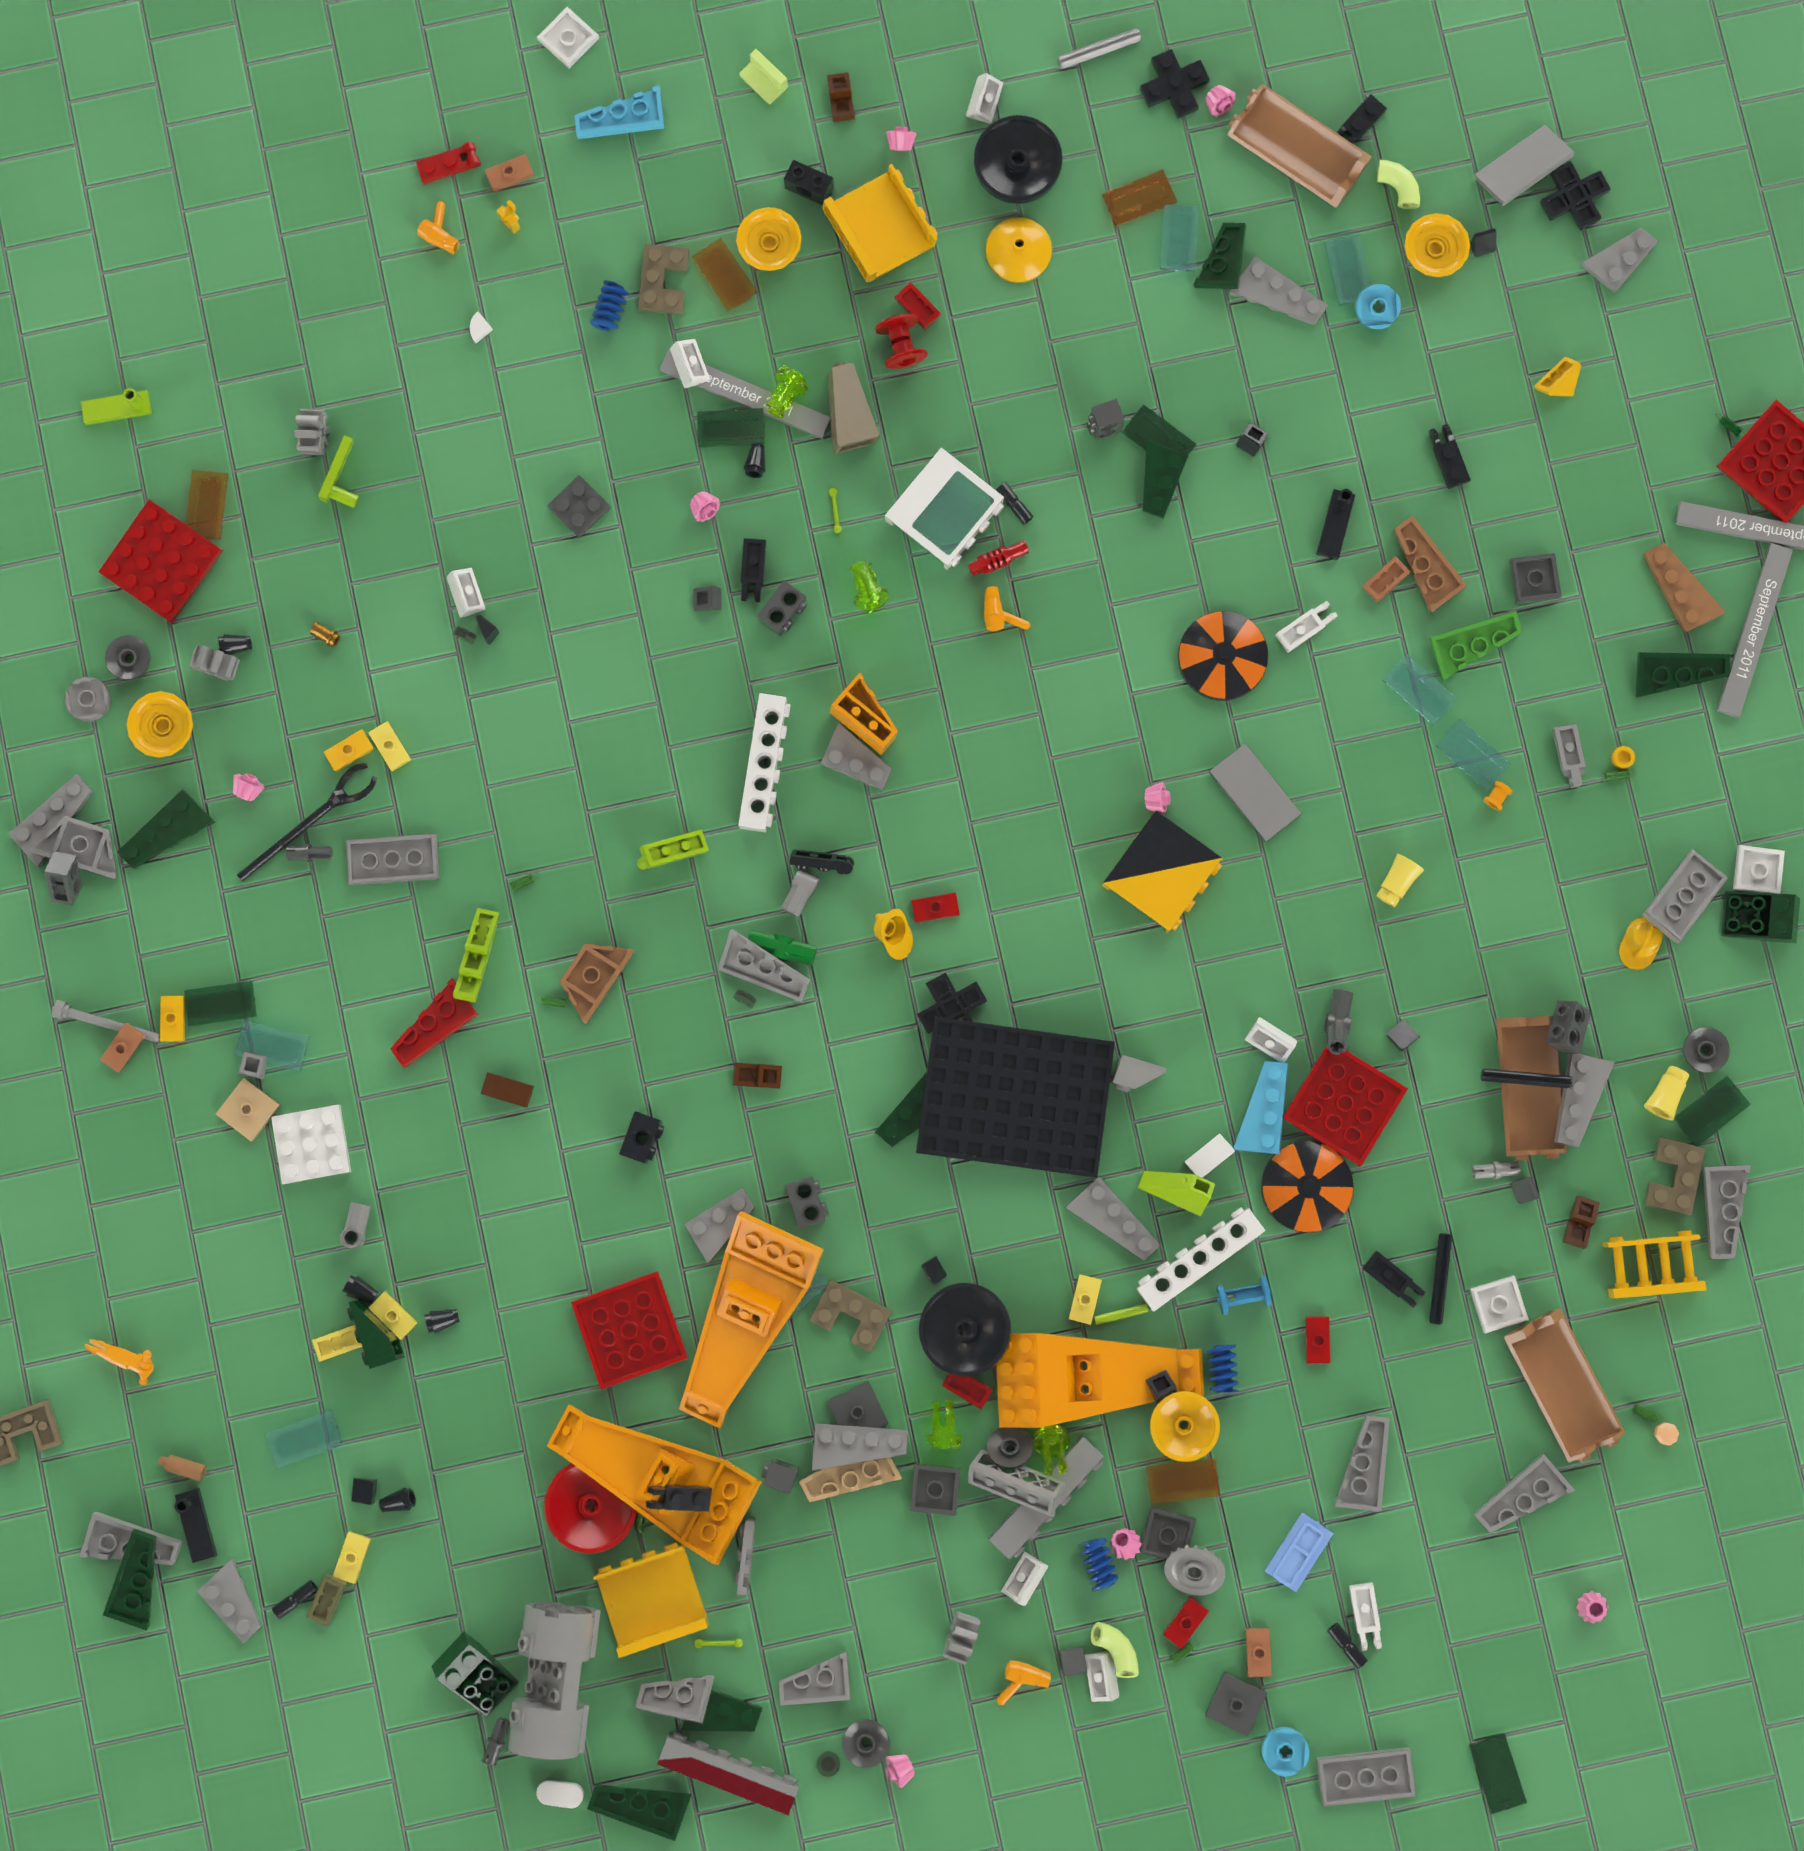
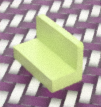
(764, 77)

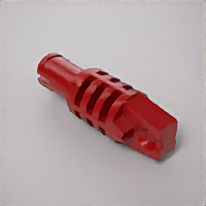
(997, 558)

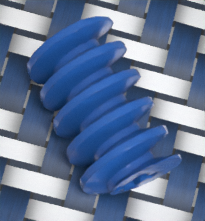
(608, 306)
(1222, 1368)
(1099, 1563)

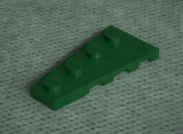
(1675, 670)
(172, 824)
(905, 1117)
(133, 1585)
(643, 1808)

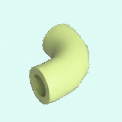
(1402, 181)
(1118, 1646)

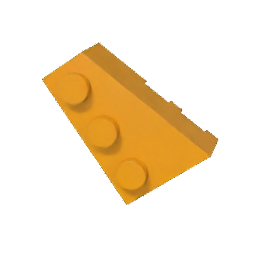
(864, 715)

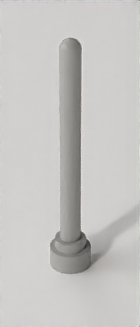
(63, 1010)

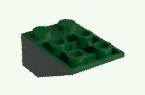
(1761, 916)
(377, 1340)
(473, 1674)

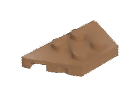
(593, 976)

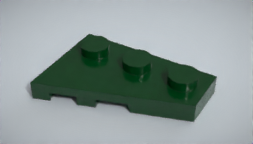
(1225, 260)
(1162, 475)
(726, 1714)

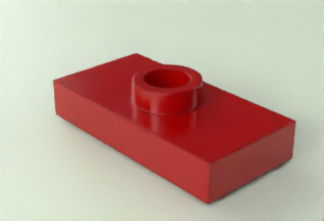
(916, 303)
(935, 907)
(1317, 1340)
(968, 1389)
(1185, 1622)

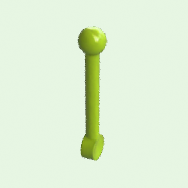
(833, 493)
(699, 1643)

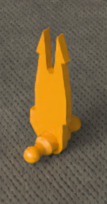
(123, 1358)

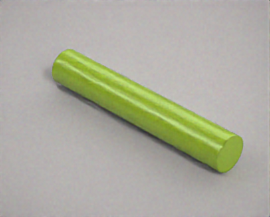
(1120, 1314)

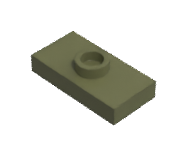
(326, 1599)

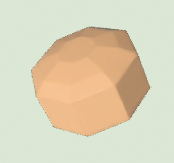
(1666, 1433)

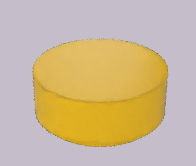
(1623, 757)

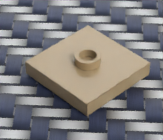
(248, 1109)

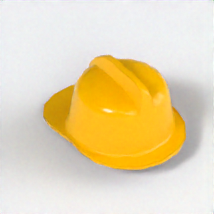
(894, 933)
(1640, 944)

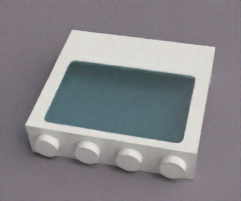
(945, 508)

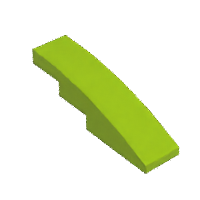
(476, 955)

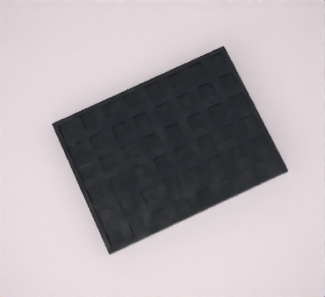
(1015, 1097)

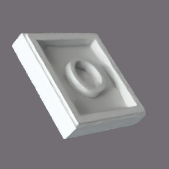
(568, 37)
(1758, 870)
(1499, 1304)

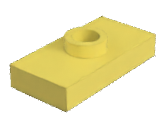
(389, 746)
(1085, 1299)
(393, 1315)
(336, 1343)
(352, 1557)

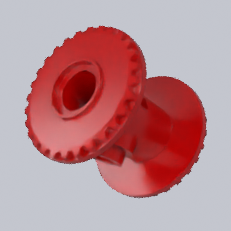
(898, 331)

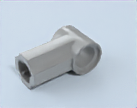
(802, 887)
(356, 1222)

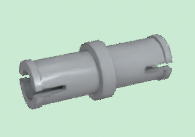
(1495, 1170)

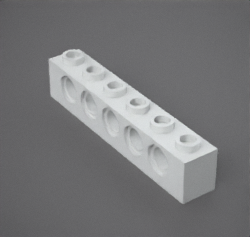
(766, 706)
(1250, 1228)

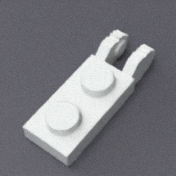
(1304, 627)
(1365, 1613)

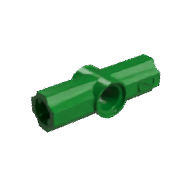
(784, 947)

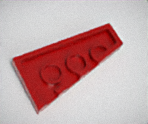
(433, 1026)

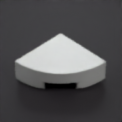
(479, 327)

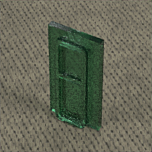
(1150, 426)
(731, 427)
(220, 1003)
(1711, 1111)
(1497, 1773)

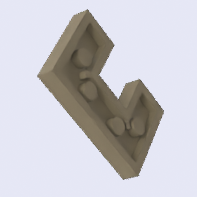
(652, 292)
(1682, 1193)
(840, 1298)
(37, 1418)

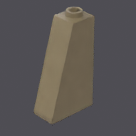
(849, 411)

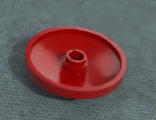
(585, 1513)

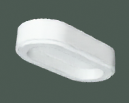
(560, 1793)

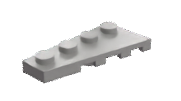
(1580, 1100)
(109, 1537)

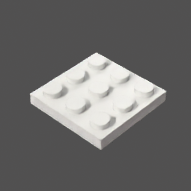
(311, 1144)

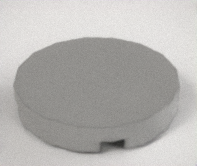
(87, 699)

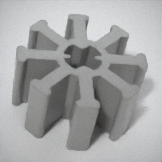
(312, 431)
(214, 663)
(961, 1638)

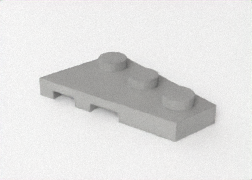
(715, 1225)
(745, 1554)

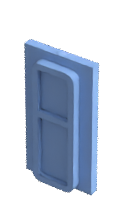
(1298, 1552)

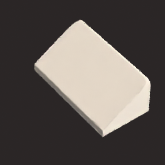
(984, 98)
(689, 363)
(465, 592)
(1271, 1040)
(1209, 1156)
(1024, 1579)
(1101, 1676)

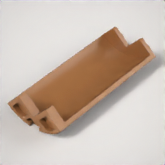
(1298, 145)
(1529, 1109)
(1564, 1385)

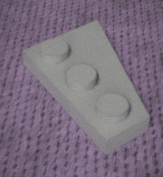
(1619, 260)
(855, 760)
(231, 1602)
(820, 1683)
(678, 1699)

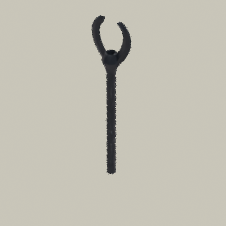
(337, 798)

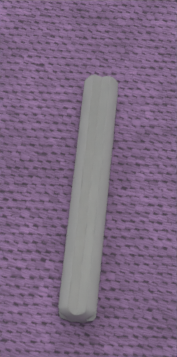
(1099, 48)

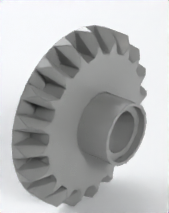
(1195, 1570)

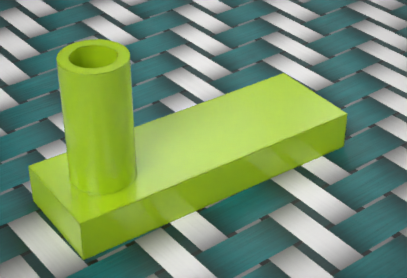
(116, 407)
(329, 487)
(672, 849)

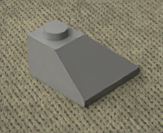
(1133, 1073)

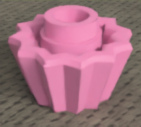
(1220, 100)
(900, 139)
(704, 506)
(247, 786)
(1157, 798)
(1125, 1543)
(1592, 1607)
(899, 1769)

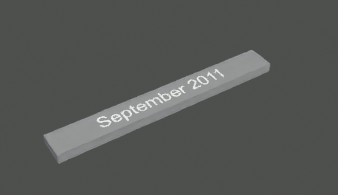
(754, 397)
(1740, 525)
(1754, 630)

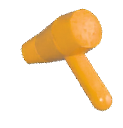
(435, 234)
(994, 614)
(1020, 1674)

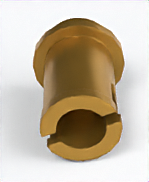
(325, 634)

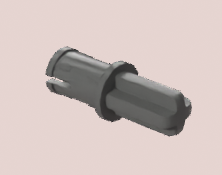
(309, 853)
(496, 1741)

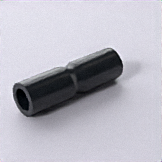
(1014, 503)
(296, 1598)
(1347, 1645)

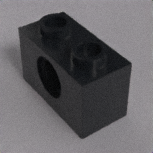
(808, 182)
(638, 1124)

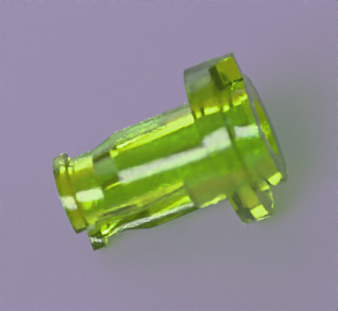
(789, 386)
(869, 594)
(943, 1436)
(1052, 1442)

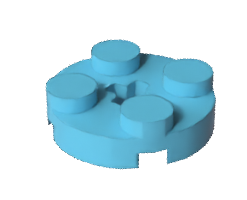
(1366, 300)
(1273, 1758)

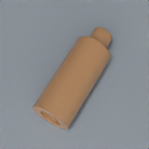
(183, 1467)

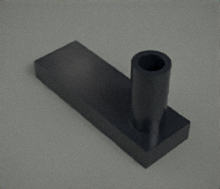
(1336, 523)
(195, 1525)

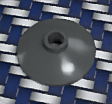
(120, 650)
(1717, 1048)
(1006, 1439)
(863, 1755)

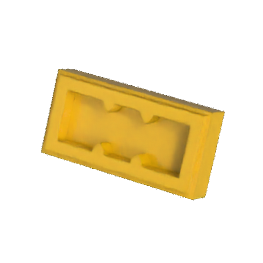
(349, 750)
(172, 1019)

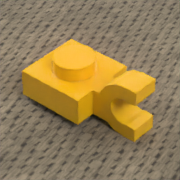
(509, 217)

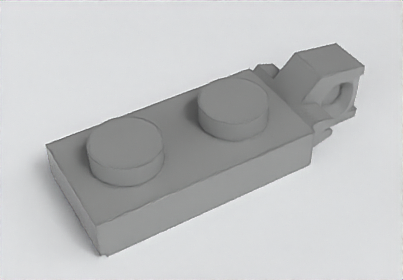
(1570, 753)

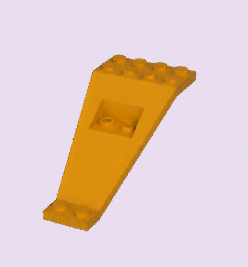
(763, 1276)
(1045, 1377)
(632, 1461)

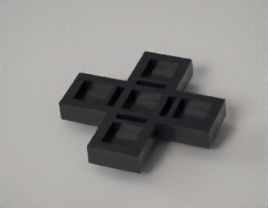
(1174, 83)
(1575, 195)
(949, 1002)

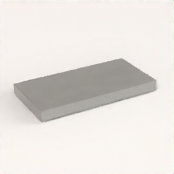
(1524, 165)
(1255, 792)
(392, 859)
(1684, 896)
(1366, 1777)

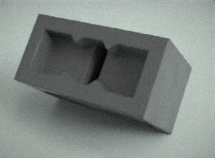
(1105, 419)
(777, 606)
(63, 878)
(1568, 1027)
(801, 1204)
(779, 1475)

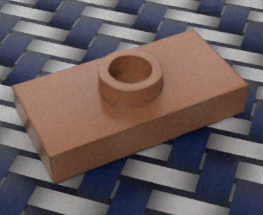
(509, 173)
(1386, 579)
(122, 1047)
(1258, 1652)

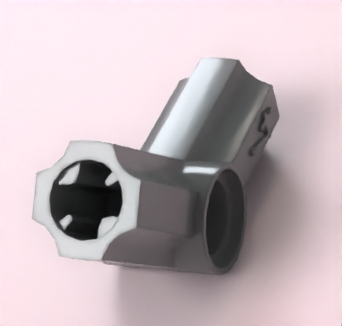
(1338, 1021)

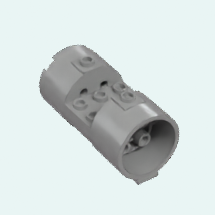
(549, 1718)

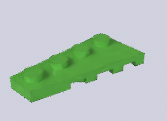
(1466, 644)

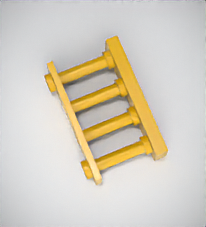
(1645, 1287)

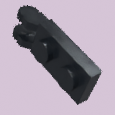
(1362, 119)
(1449, 458)
(753, 567)
(822, 861)
(1391, 1277)
(681, 1498)

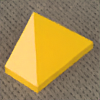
(1560, 379)

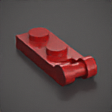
(448, 163)

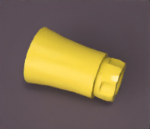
(1399, 880)
(1668, 1093)

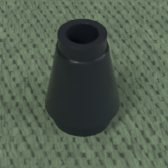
(755, 462)
(234, 644)
(359, 1289)
(441, 1319)
(398, 1501)

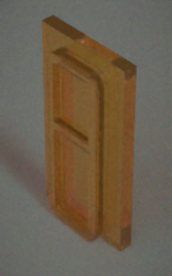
(1139, 198)
(724, 274)
(207, 503)
(1183, 1481)

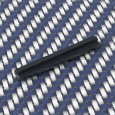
(1526, 1078)
(1440, 1279)

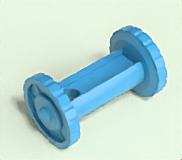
(1244, 1295)

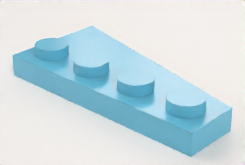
(627, 116)
(1264, 1116)

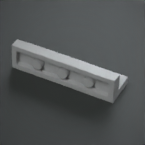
(1014, 1487)

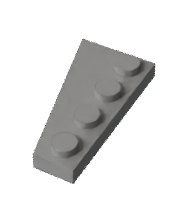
(1272, 289)
(64, 802)
(755, 965)
(1723, 1205)
(1110, 1216)
(852, 1444)
(1365, 1472)
(1529, 1490)

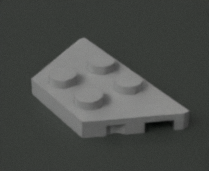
(86, 841)

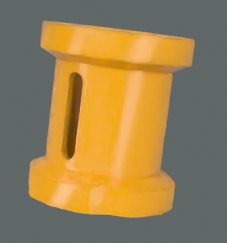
(1498, 795)

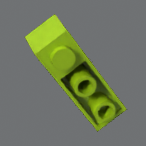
(1179, 1189)

